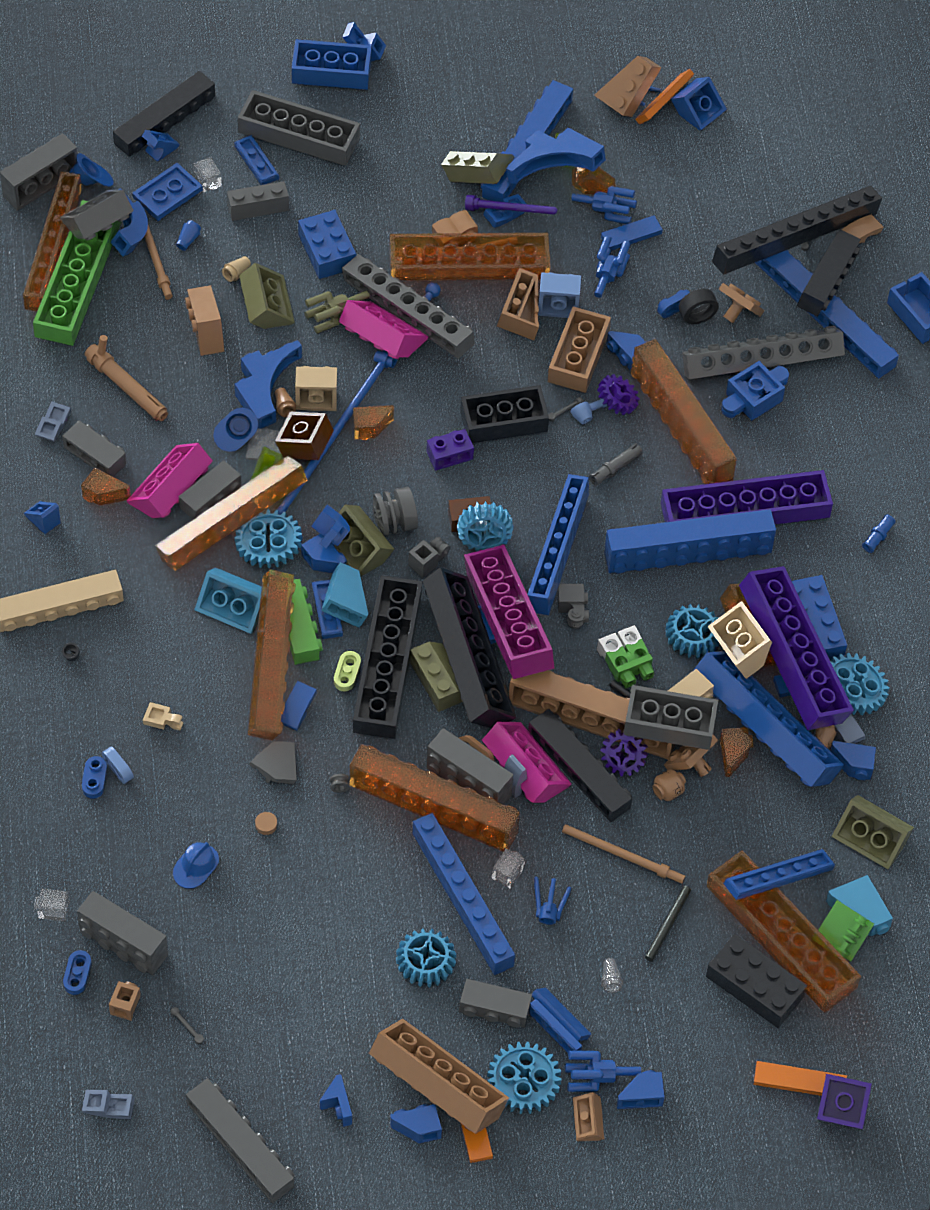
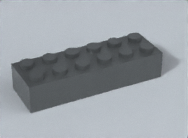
(299, 127)

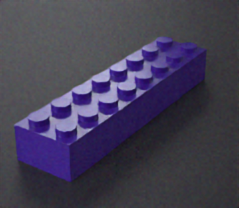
(788, 496)
(796, 648)

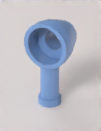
(583, 411)

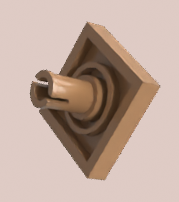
(739, 302)
(689, 757)

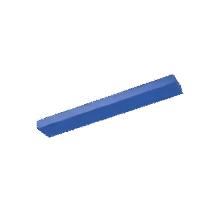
(779, 874)

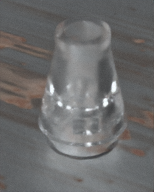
(611, 977)

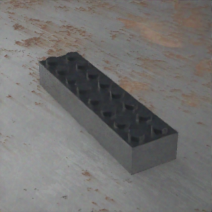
(468, 648)
(387, 657)

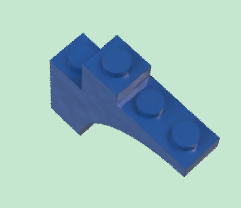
(545, 152)
(261, 374)

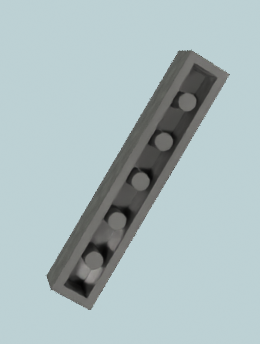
(240, 1140)

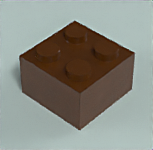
(304, 435)

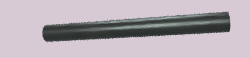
(668, 923)

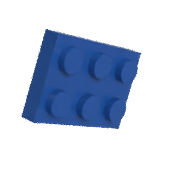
(167, 191)

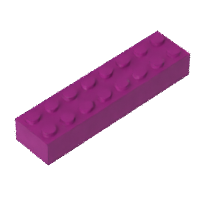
(509, 612)

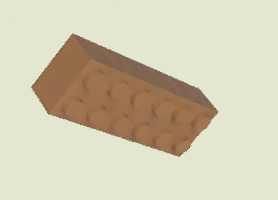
(438, 1076)

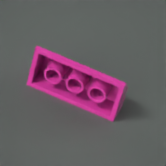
(381, 328)
(170, 479)
(543, 775)

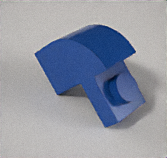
(354, 35)
(331, 526)

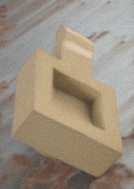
(160, 715)

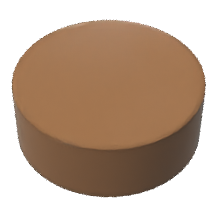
(266, 823)

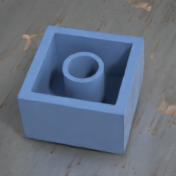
(558, 294)

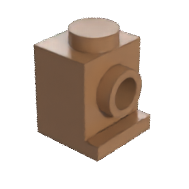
(122, 992)

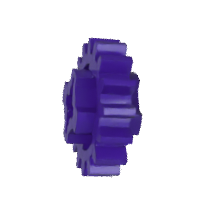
(618, 394)
(615, 751)

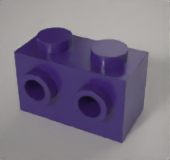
(450, 449)

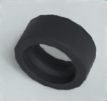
(700, 314)

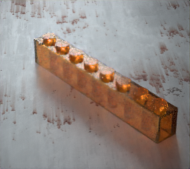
(52, 239)
(231, 513)
(271, 655)

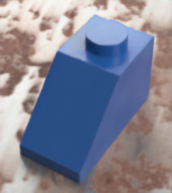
(856, 758)
(643, 1091)

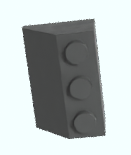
(98, 214)

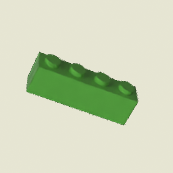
(302, 638)

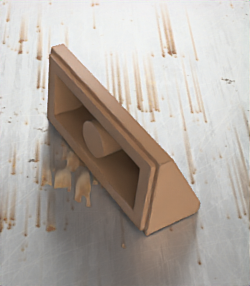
(588, 1117)

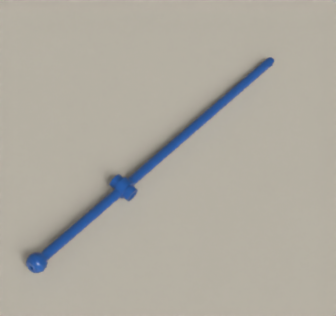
(384, 361)

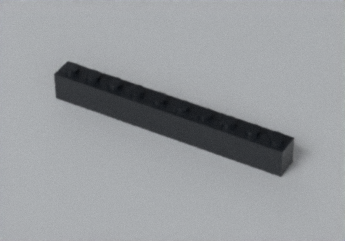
(796, 230)

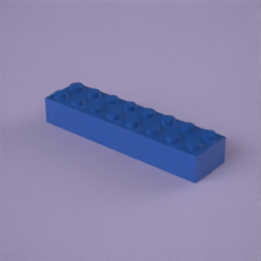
(689, 541)
(770, 721)

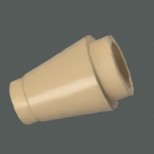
(233, 269)

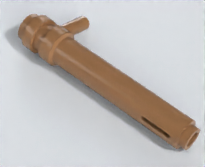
(105, 364)

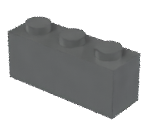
(257, 201)
(94, 449)
(210, 490)
(495, 1003)

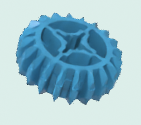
(485, 526)
(690, 638)
(442, 963)

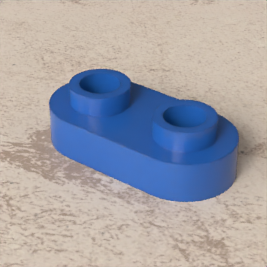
(670, 306)
(94, 775)
(77, 974)

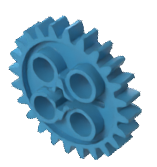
(284, 539)
(861, 682)
(540, 1067)

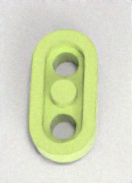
(345, 672)

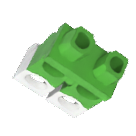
(626, 656)

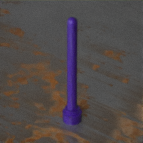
(473, 203)

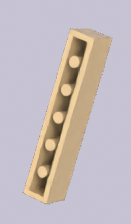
(60, 600)

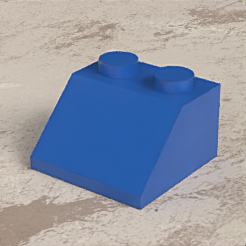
(699, 102)

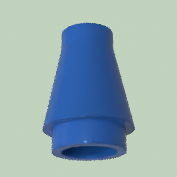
(188, 234)

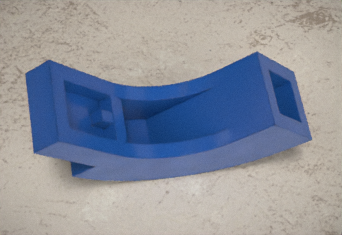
(134, 230)

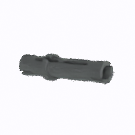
(610, 468)

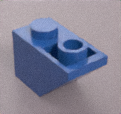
(623, 346)
(319, 557)
(417, 1124)

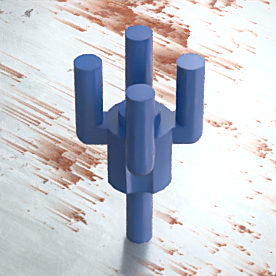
(610, 203)
(610, 265)
(597, 1071)

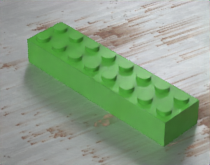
(73, 286)

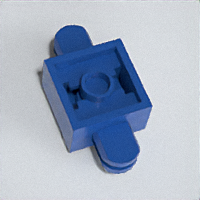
(746, 386)

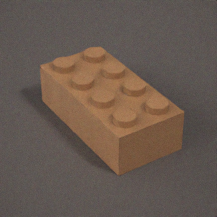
(579, 349)

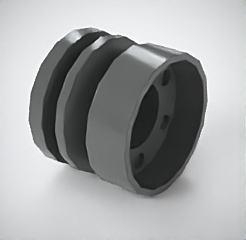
(399, 510)

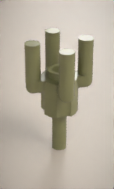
(331, 308)

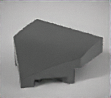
(277, 762)

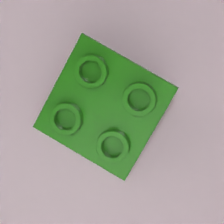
(845, 929)

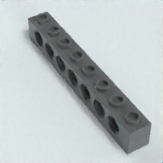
(409, 306)
(833, 347)

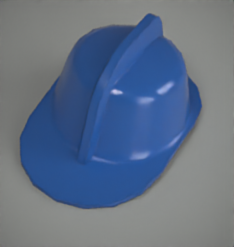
(91, 172)
(235, 429)
(195, 865)

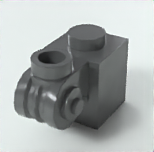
(425, 557)
(571, 600)

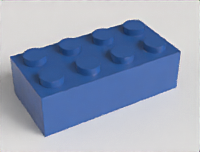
(331, 64)
(822, 614)

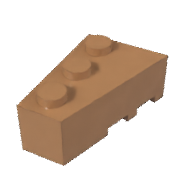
(629, 86)
(521, 306)
(205, 319)

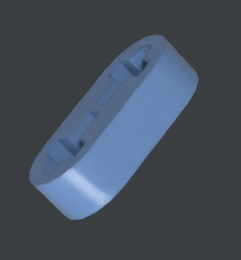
(117, 765)

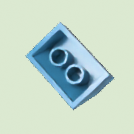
(230, 600)

